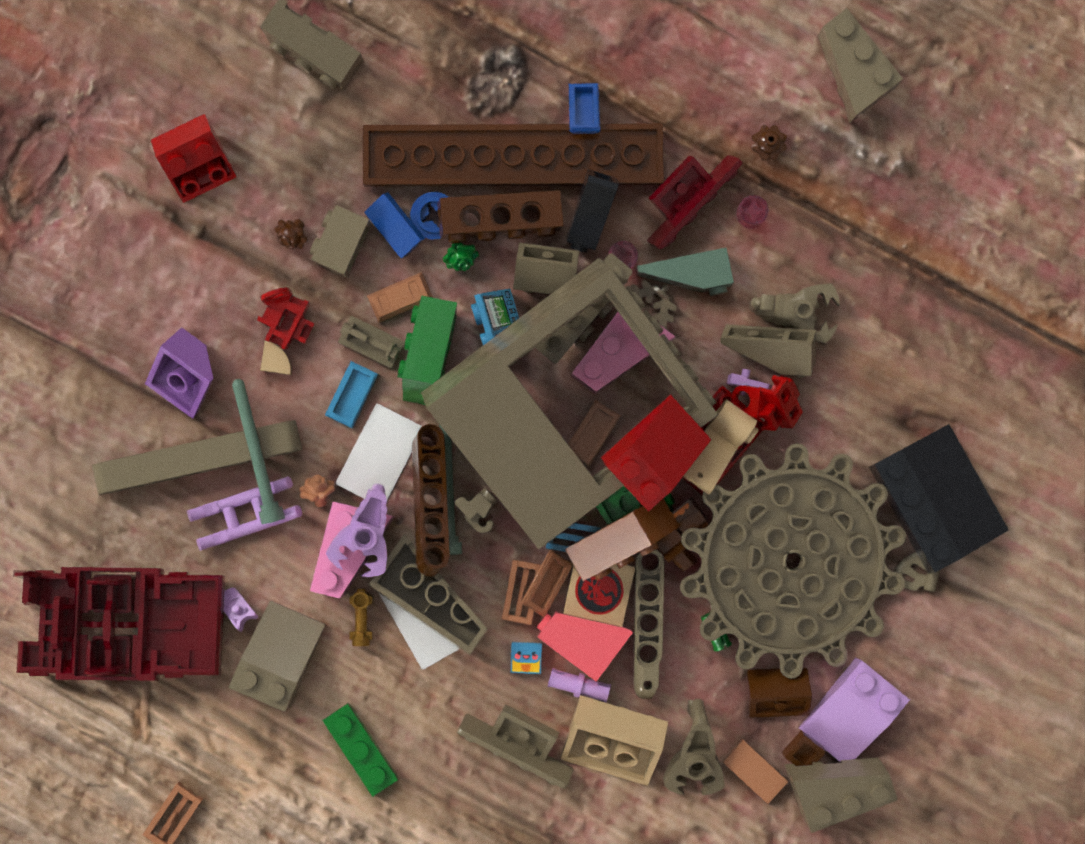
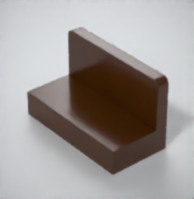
(778, 696)

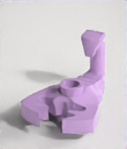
(365, 532)

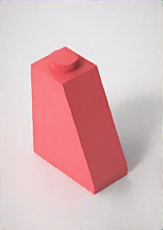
(583, 641)

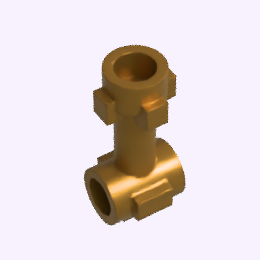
(360, 602)

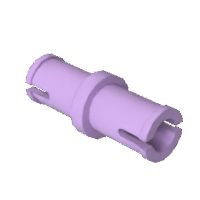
(579, 685)

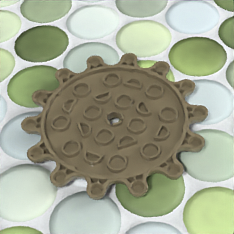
(838, 568)

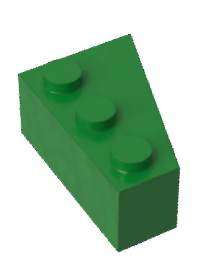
(427, 346)

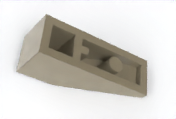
(780, 349)

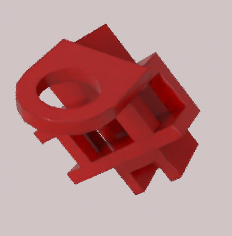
(281, 303)
(772, 404)

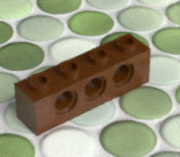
(544, 203)

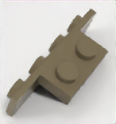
(580, 327)
(519, 741)

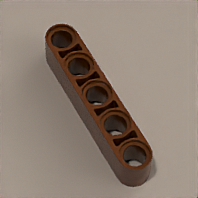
(423, 512)

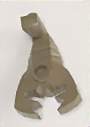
(797, 309)
(697, 756)

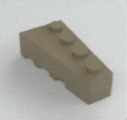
(428, 598)

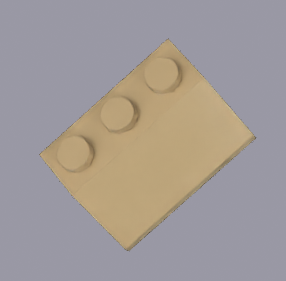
(614, 740)

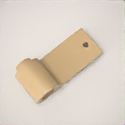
(727, 433)

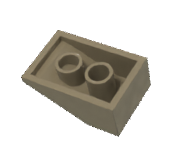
(277, 656)

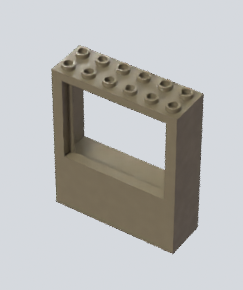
(510, 435)

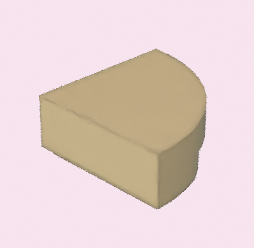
(275, 360)

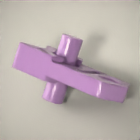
(743, 379)
(237, 608)

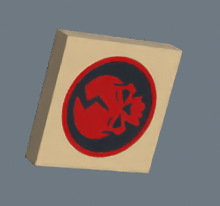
(600, 599)

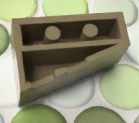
(311, 46)
(857, 64)
(839, 790)

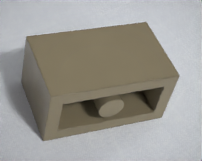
(340, 241)
(543, 268)

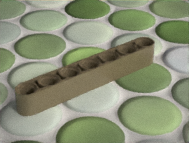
(193, 458)

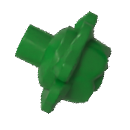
(460, 256)

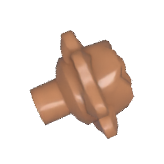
(317, 490)

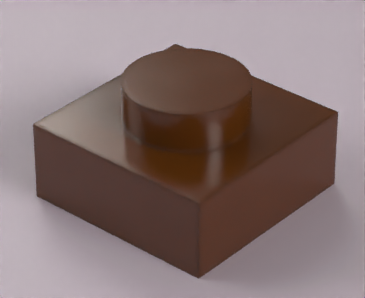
(803, 750)

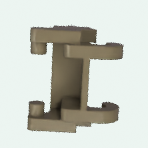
(477, 508)

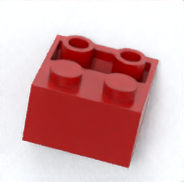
(193, 158)

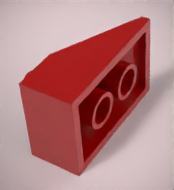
(657, 452)

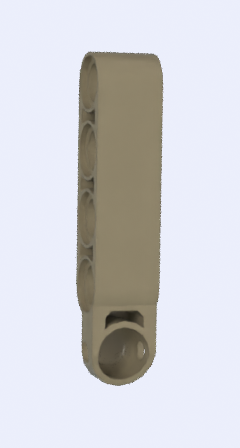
(643, 669)

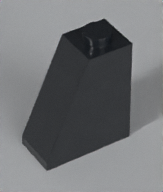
(591, 210)

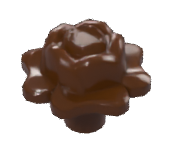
(769, 142)
(291, 234)

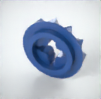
(420, 212)

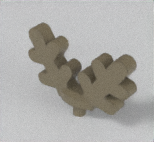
(663, 305)

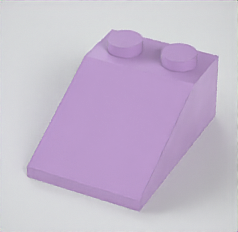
(854, 711)

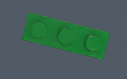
(360, 749)

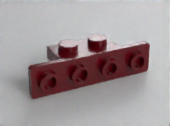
(686, 194)

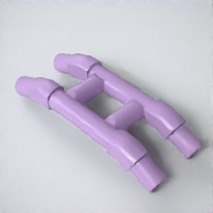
(227, 506)

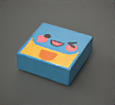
(526, 657)

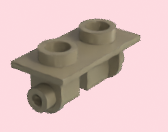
(370, 341)

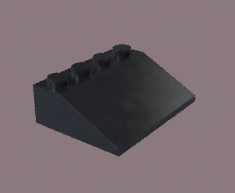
(939, 499)

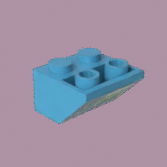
(495, 311)

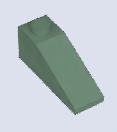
(695, 272)

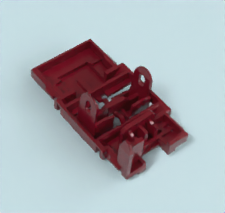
(175, 626)

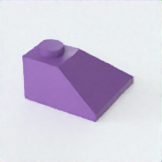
(182, 372)

